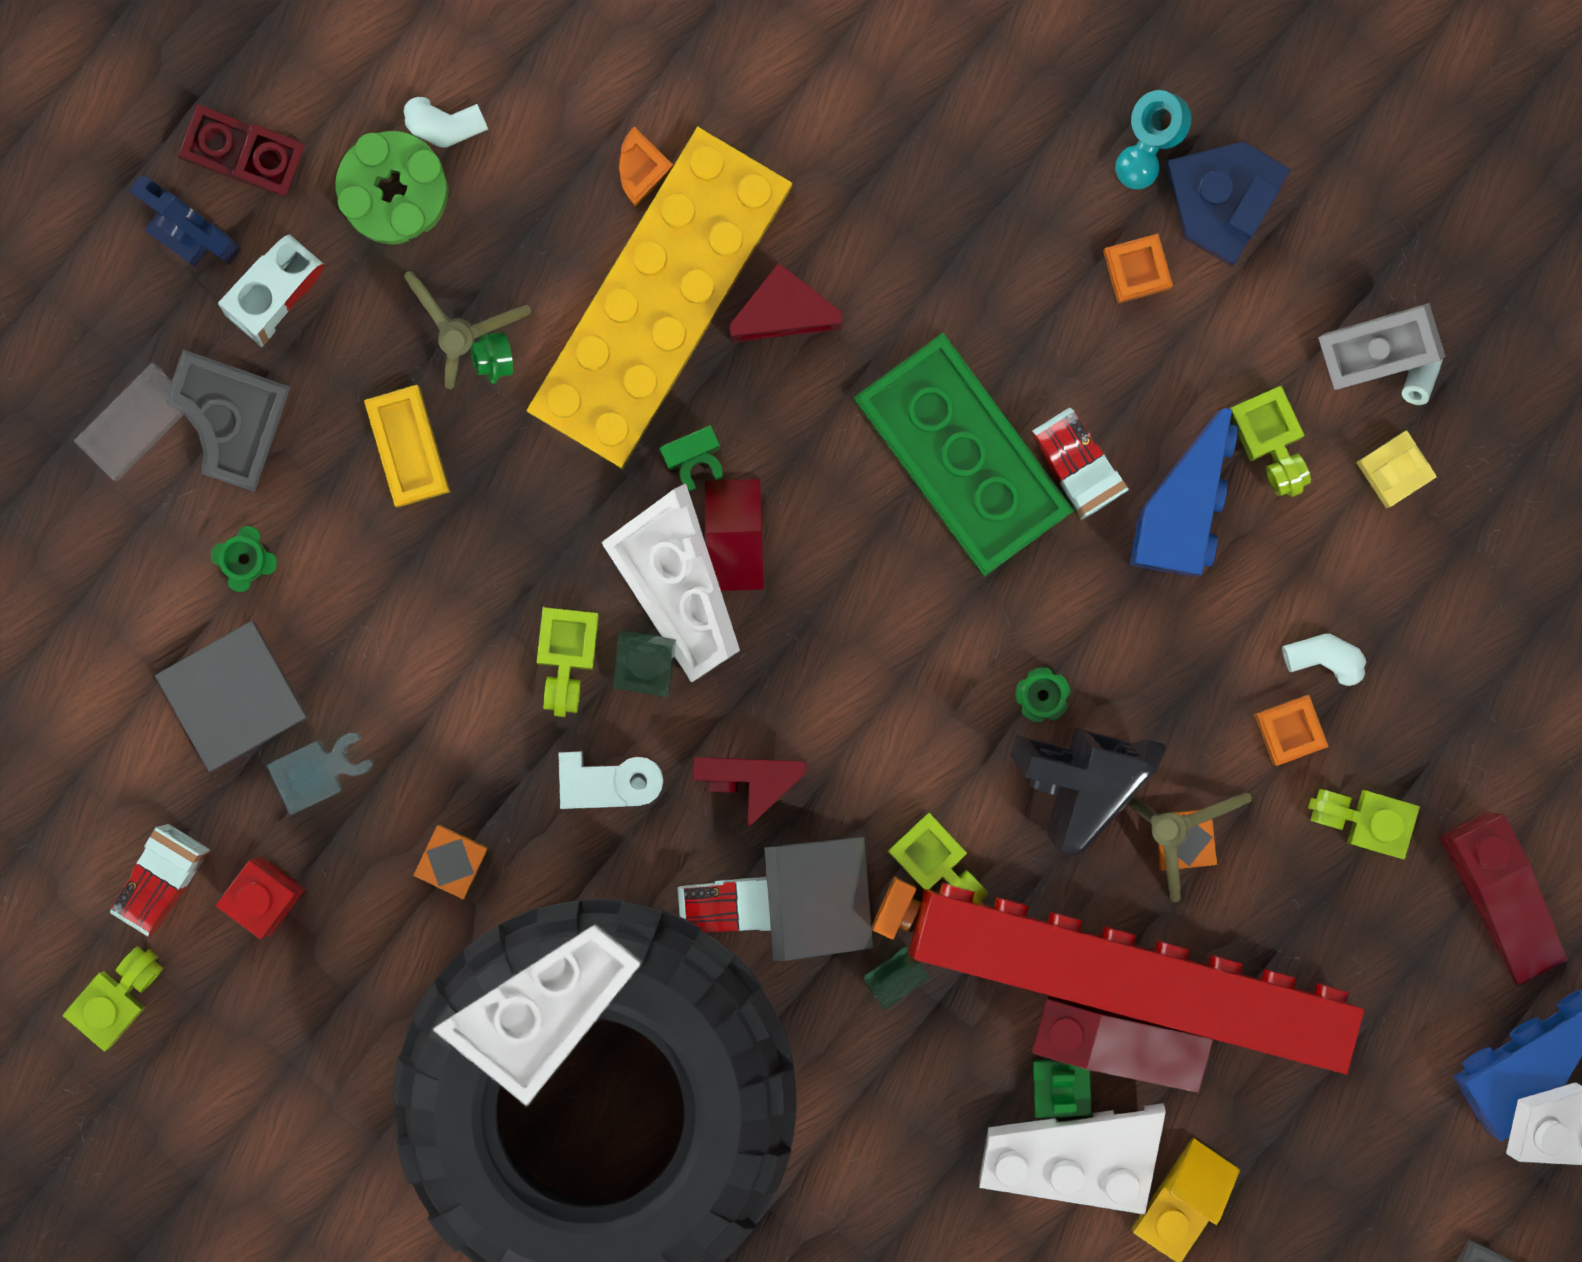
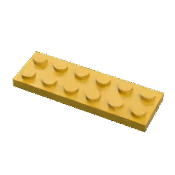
(660, 297)

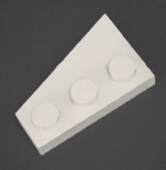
(675, 581)
(541, 1013)
(1548, 1127)
(1081, 1161)

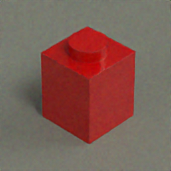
(260, 897)

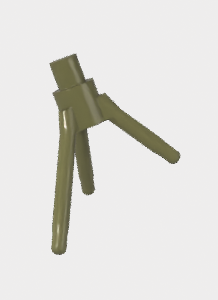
(458, 334)
(1173, 830)

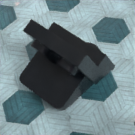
(1090, 781)

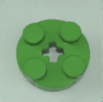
(405, 215)

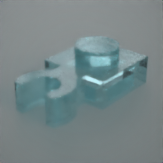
(312, 774)

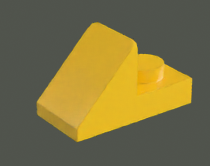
(1187, 1200)

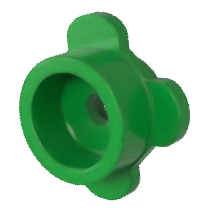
(228, 556)

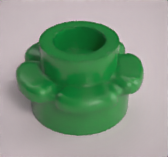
(492, 356)
(1027, 695)

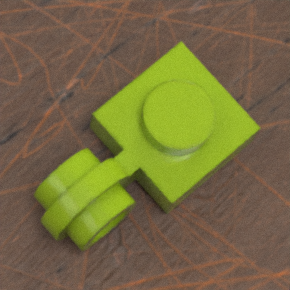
(1266, 427)
(566, 642)
(1377, 824)
(929, 855)
(107, 1006)

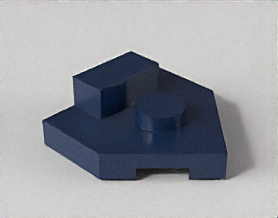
(1224, 196)
(181, 226)

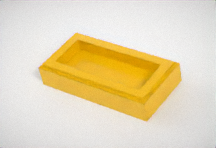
(407, 446)

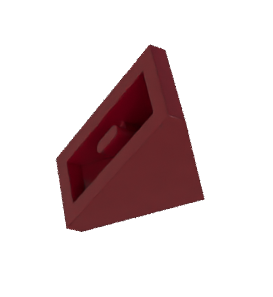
(783, 309)
(735, 533)

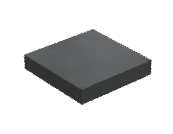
(231, 696)
(818, 898)

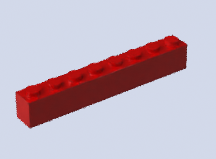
(1136, 980)

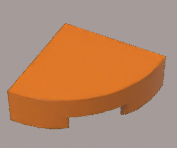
(641, 166)

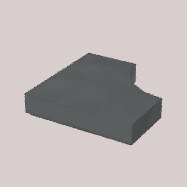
(232, 414)

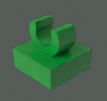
(693, 450)
(1060, 1089)

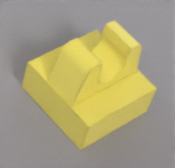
(1396, 469)

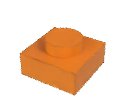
(896, 909)

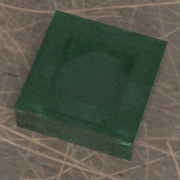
(644, 663)
(895, 978)

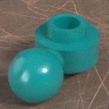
(1138, 164)

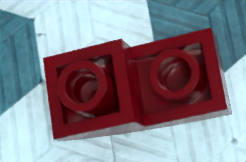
(241, 150)

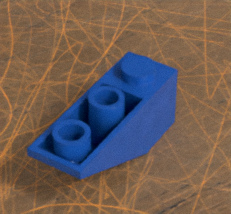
(1177, 517)
(1531, 1063)

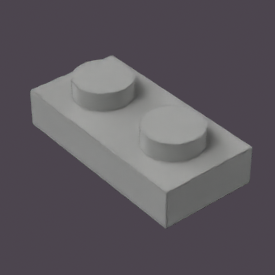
(1382, 346)

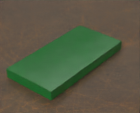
(963, 454)

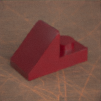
(766, 779)

